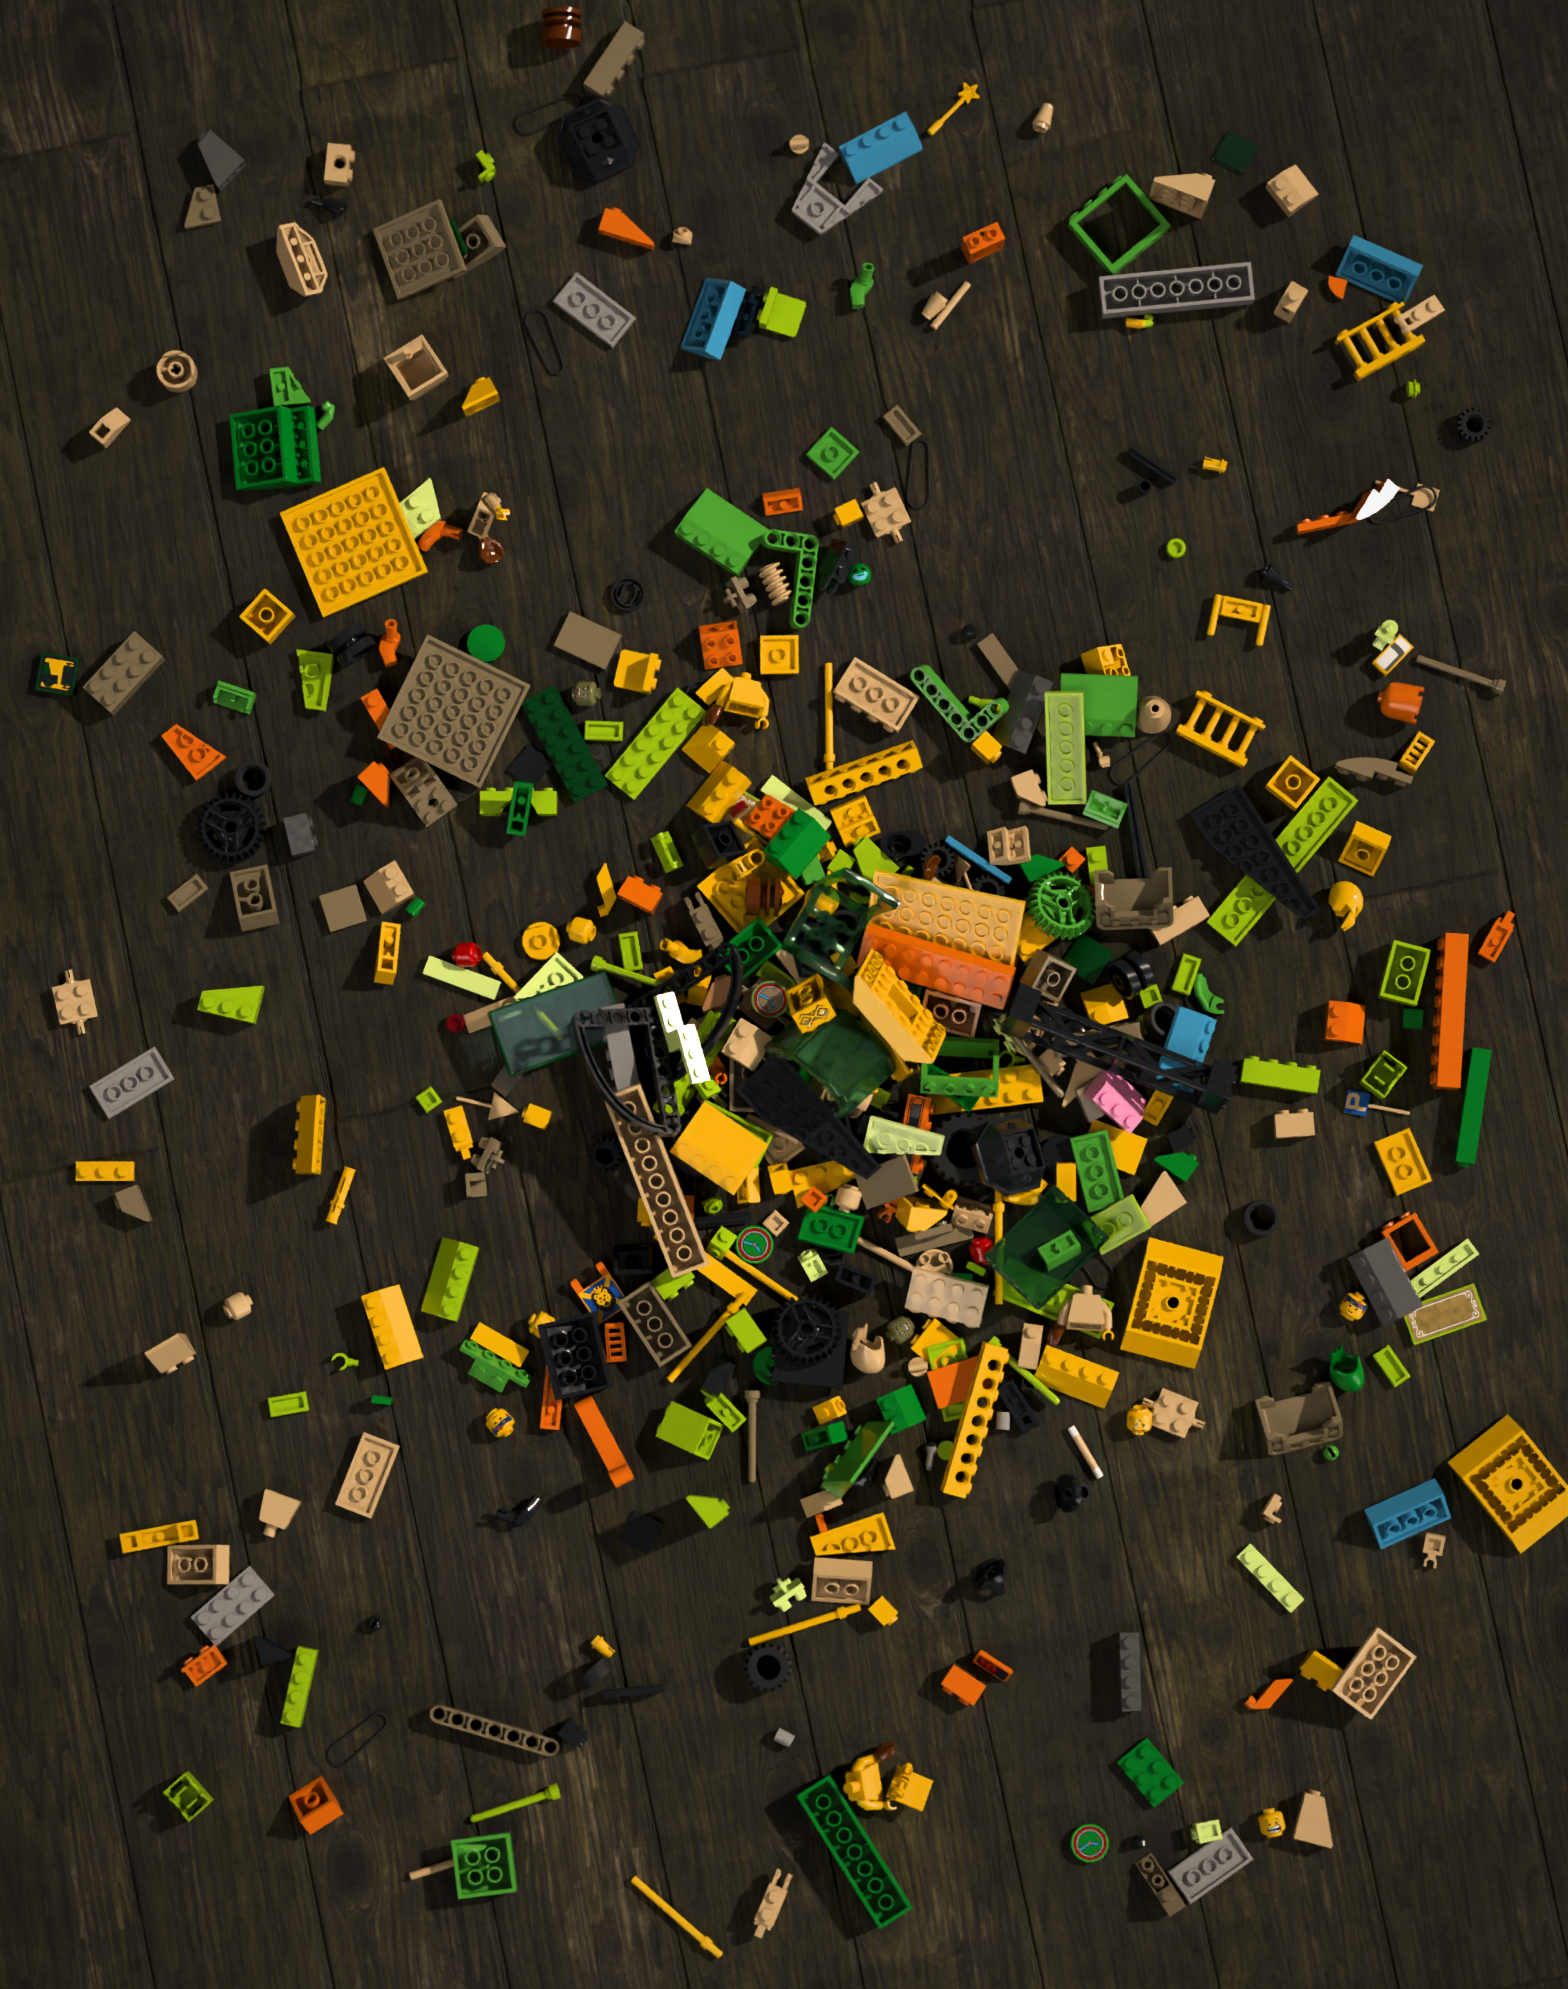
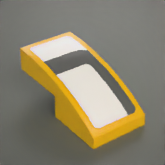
(1392, 655)

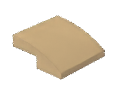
(1009, 846)

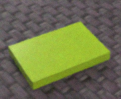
(1121, 1222)

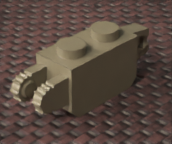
(705, 923)

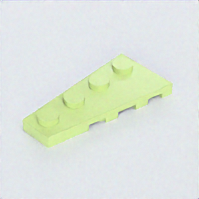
(897, 1138)

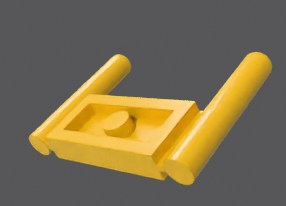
(1240, 610)

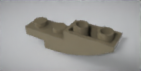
(1366, 767)

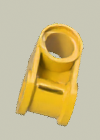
(746, 864)

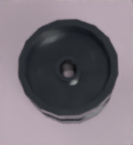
(351, 644)
(1130, 974)

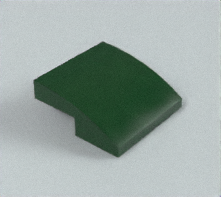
(1088, 958)

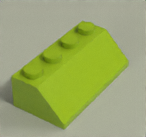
(450, 1279)
(709, 1508)

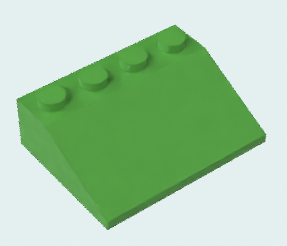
(721, 532)
(1108, 702)
(856, 1457)

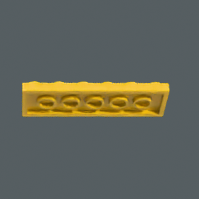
(1016, 1087)

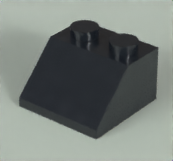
(718, 844)

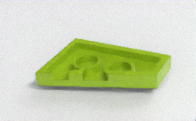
(316, 678)

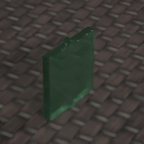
(1236, 152)

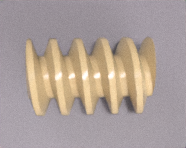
(775, 583)

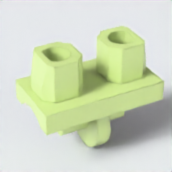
(1385, 634)
(786, 1590)

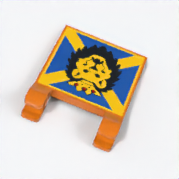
(600, 1295)

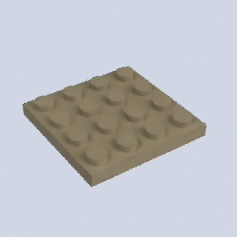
(419, 249)

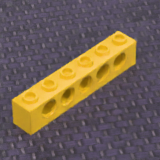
(854, 770)

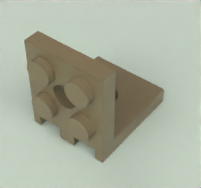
(422, 788)

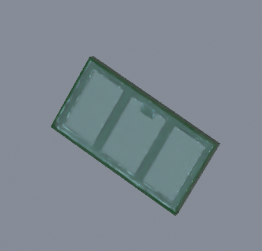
(540, 1026)

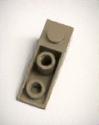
(1160, 1884)

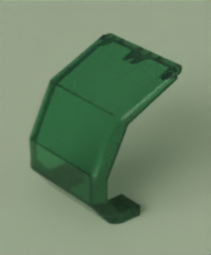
(839, 1055)
(1017, 1254)

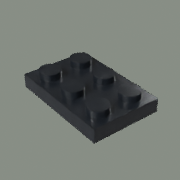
(812, 946)

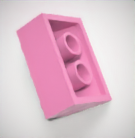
(1117, 1100)

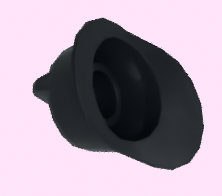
(902, 844)

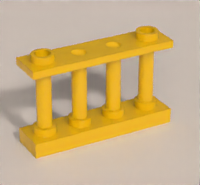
(1379, 359)
(1204, 739)

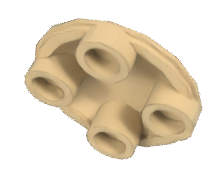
(936, 1261)

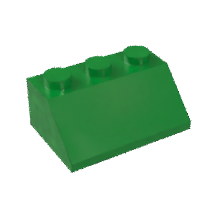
(796, 844)
(755, 946)

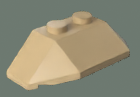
(300, 260)

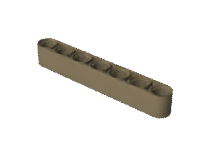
(487, 1723)

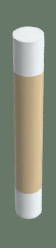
(1085, 1452)

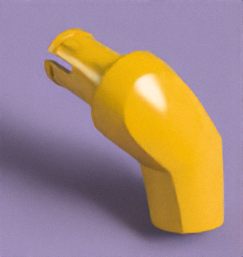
(680, 951)
(1026, 1198)

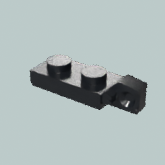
(748, 313)

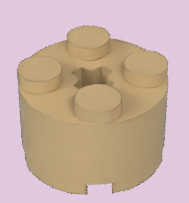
(167, 367)

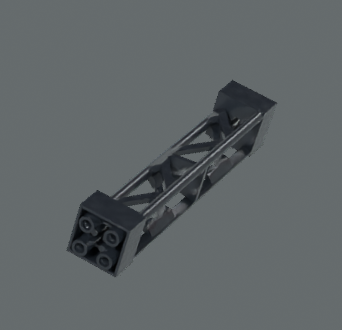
(1218, 1079)

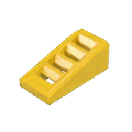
(1409, 763)

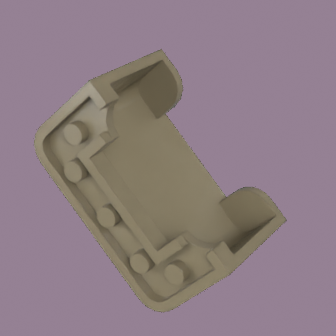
(1134, 902)
(1300, 1420)

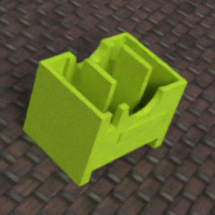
(1382, 1075)
(188, 1796)

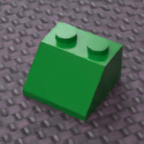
(901, 1408)

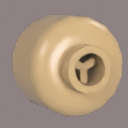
(848, 1197)
(237, 1306)

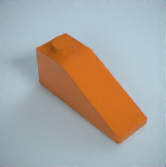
(622, 228)
(377, 708)

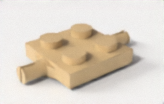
(886, 512)
(75, 1002)
(1173, 1413)

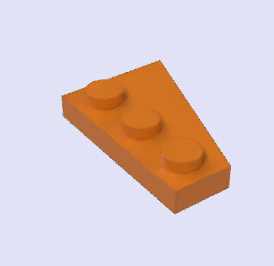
(193, 753)

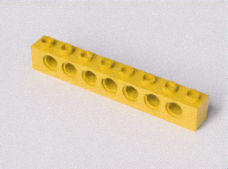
(960, 1446)

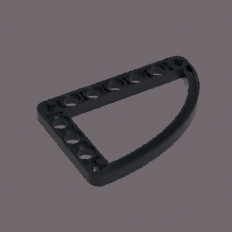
(688, 972)
(655, 1062)

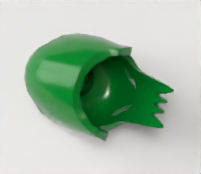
(1346, 1371)

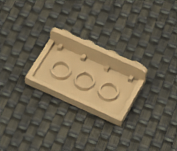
(875, 695)
(946, 1297)

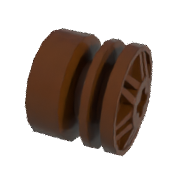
(561, 27)
(763, 896)

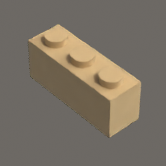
(1184, 918)

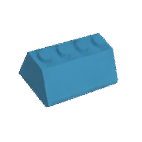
(880, 148)
(1379, 270)
(713, 318)
(1189, 1037)
(1407, 1513)

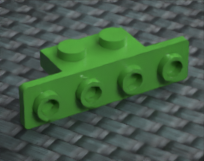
(492, 1369)

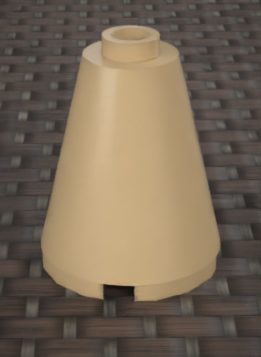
(1151, 721)

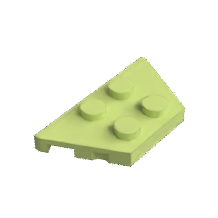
(421, 509)

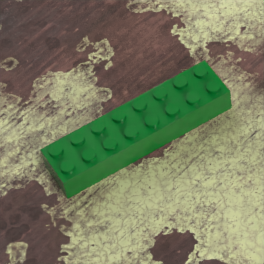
(854, 1851)

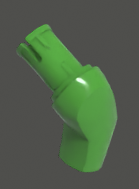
(861, 286)

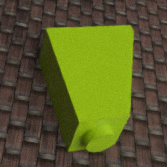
(870, 858)

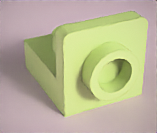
(812, 1264)
(1206, 1831)

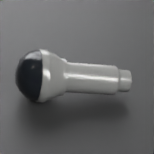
(931, 1448)

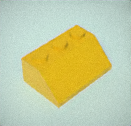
(719, 793)

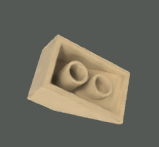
(171, 1353)
(198, 1564)

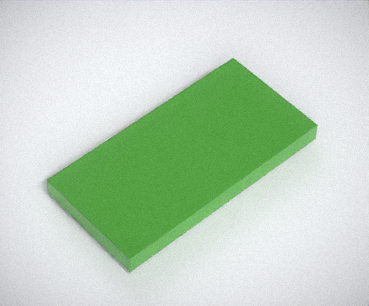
(1097, 1170)

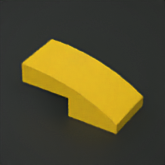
(710, 690)

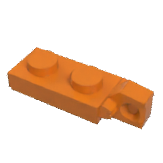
(1497, 937)

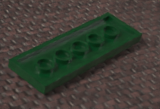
(564, 744)

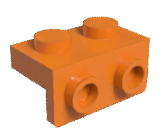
(204, 1665)

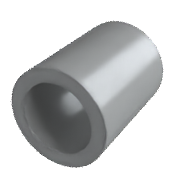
(1003, 1420)
(784, 1737)

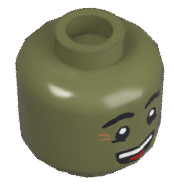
(586, 693)
(900, 1330)

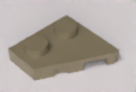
(203, 208)

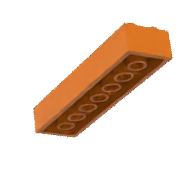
(940, 966)
(1450, 1011)

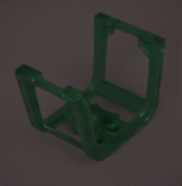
(885, 903)

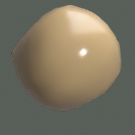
(867, 1356)

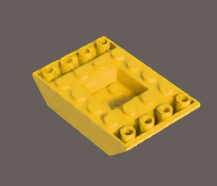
(896, 1011)
(1164, 1331)
(1488, 1470)

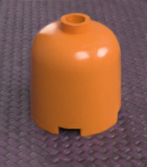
(1401, 701)

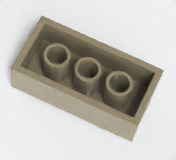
(124, 673)
(654, 1324)

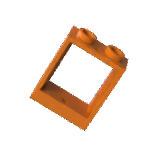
(978, 247)
(1405, 1218)

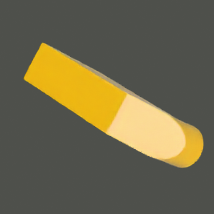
(607, 891)

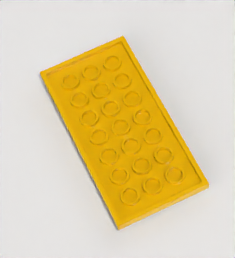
(952, 916)

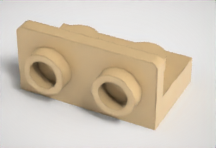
(972, 1214)

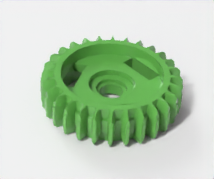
(1061, 919)

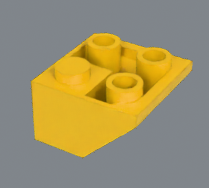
(1106, 661)

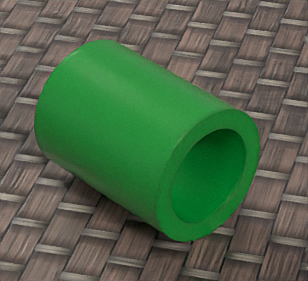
(359, 795)
(415, 906)

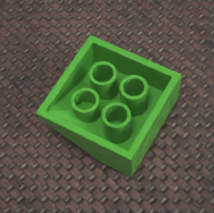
(484, 1865)

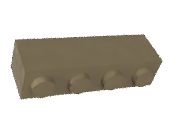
(614, 60)

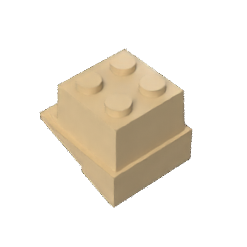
(416, 368)

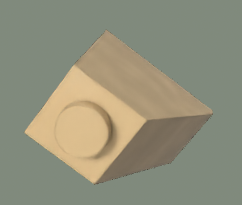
(1162, 1199)
(1312, 1820)

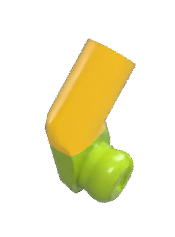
(1139, 323)

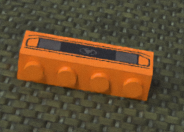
(918, 1115)

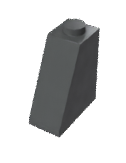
(220, 159)

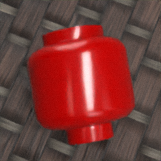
(467, 954)
(979, 1248)

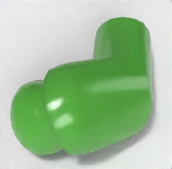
(328, 415)

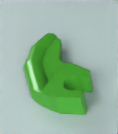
(1205, 997)

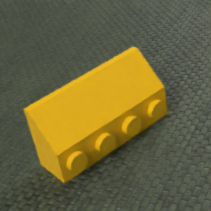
(392, 1327)
(1076, 1376)

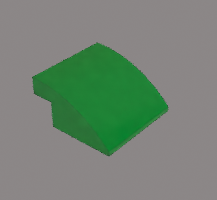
(275, 448)

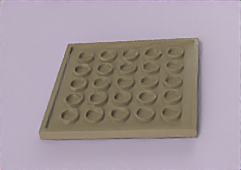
(453, 711)

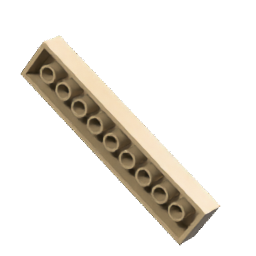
(659, 1187)

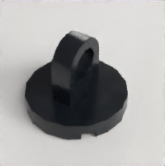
(1069, 1493)
(990, 1575)

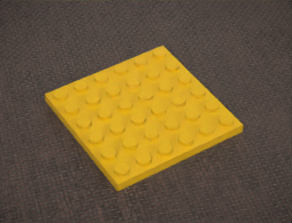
(354, 542)

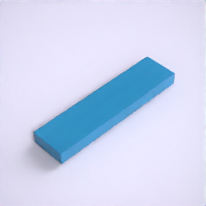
(977, 860)

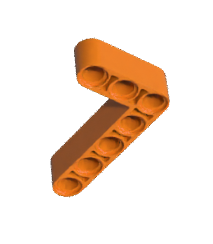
(604, 1441)

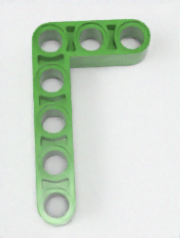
(800, 570)
(956, 706)

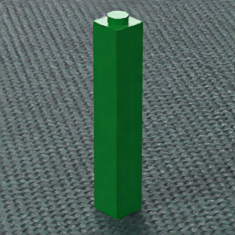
(1472, 1107)

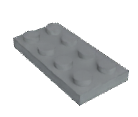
(232, 1606)

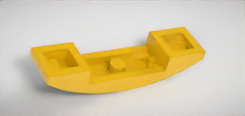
(159, 1536)

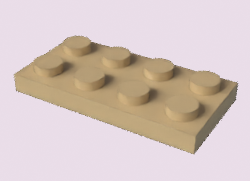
(367, 1475)

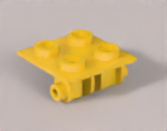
(945, 1201)
(909, 1787)

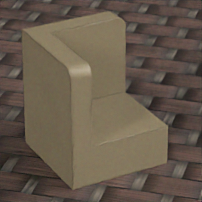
(476, 1184)

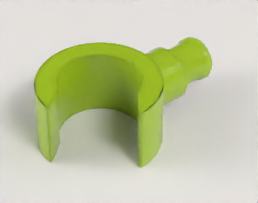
(1015, 1059)
(348, 1361)

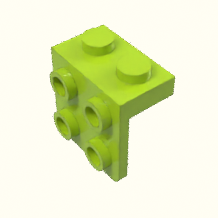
(781, 313)

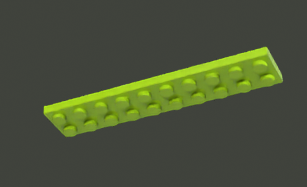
(1299, 843)

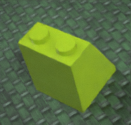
(689, 1430)

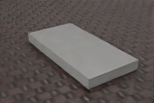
(594, 310)
(131, 1082)
(1210, 1865)

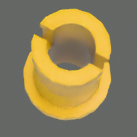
(1215, 465)
(602, 1647)

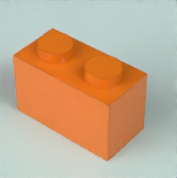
(963, 1685)

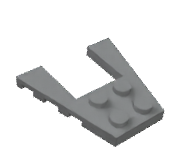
(821, 209)

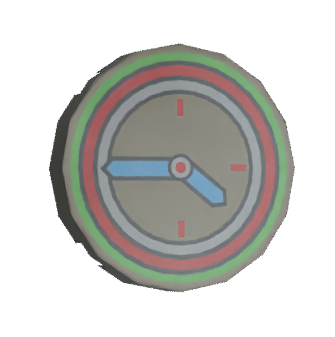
(769, 1000)

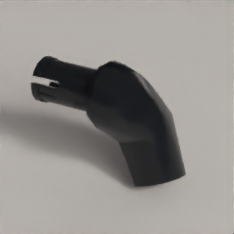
(866, 1478)
(521, 1515)

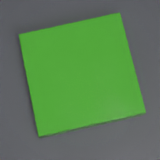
(832, 453)

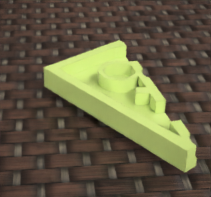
(552, 975)

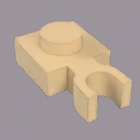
(1433, 1546)

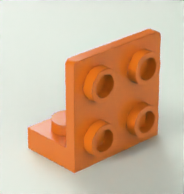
(720, 645)
(769, 816)

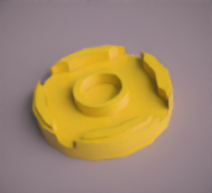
(541, 941)

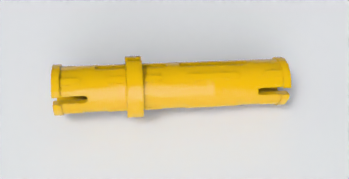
(340, 1195)

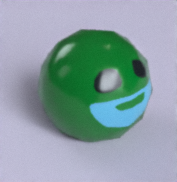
(859, 574)

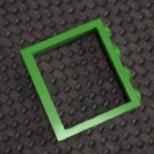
(1113, 269)
(964, 1085)

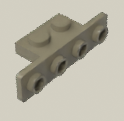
(932, 1238)

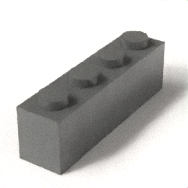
(1129, 1671)

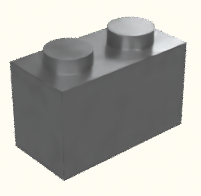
(300, 834)

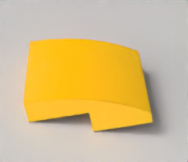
(854, 820)

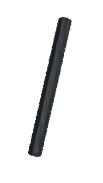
(1134, 829)

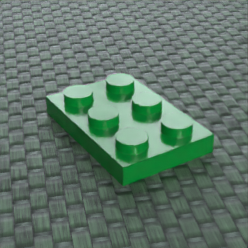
(831, 1229)
(1150, 1772)

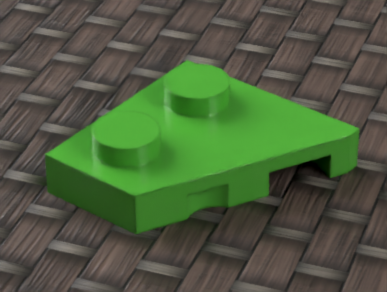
(286, 389)

